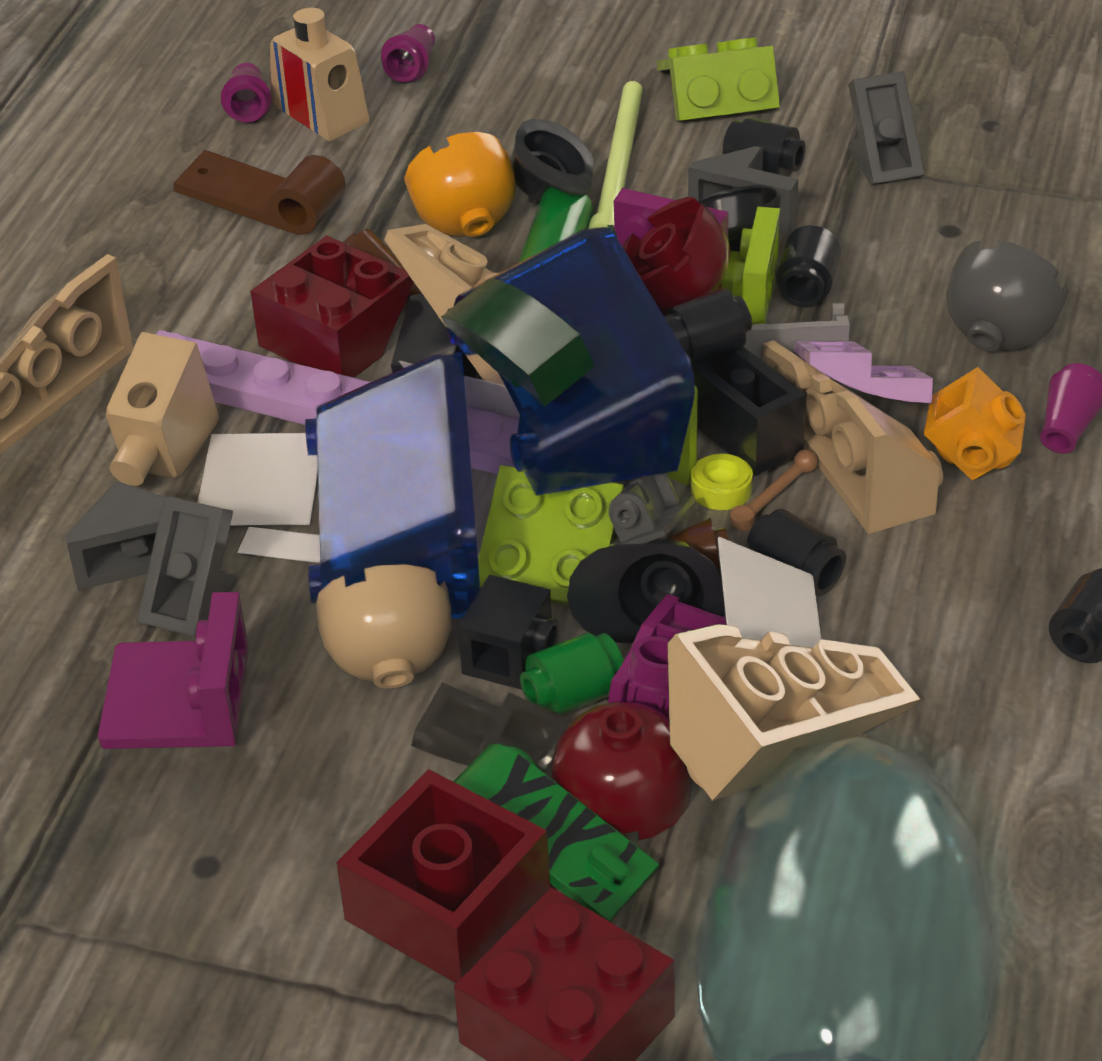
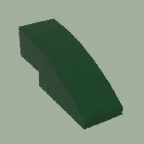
(520, 339)

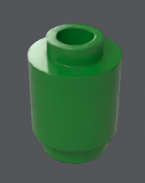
(571, 673)

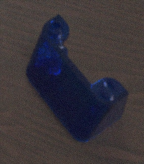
(638, 399)
(397, 479)

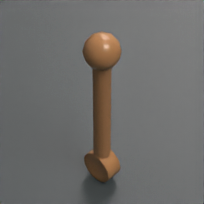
(743, 516)

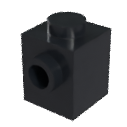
(504, 628)

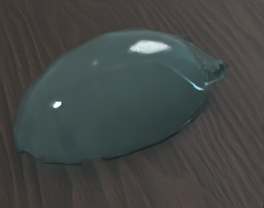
(848, 916)

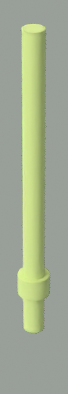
(619, 154)

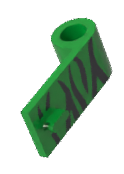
(582, 847)

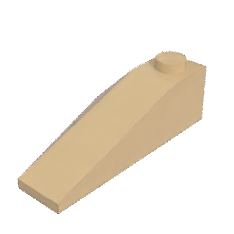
(751, 702)

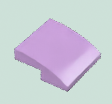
(852, 366)

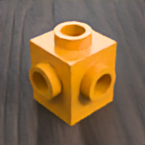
(975, 424)

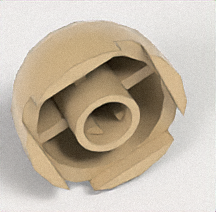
(386, 624)

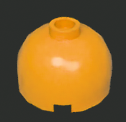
(462, 184)

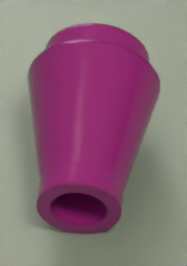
(408, 53)
(246, 94)
(1071, 406)

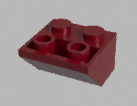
(330, 308)

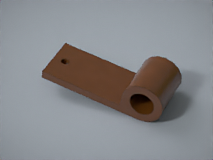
(285, 203)

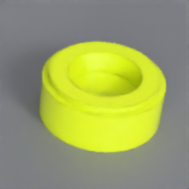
(721, 481)

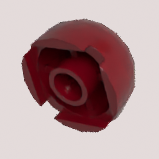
(681, 254)
(624, 768)

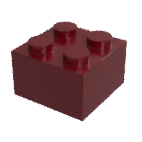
(443, 875)
(565, 989)

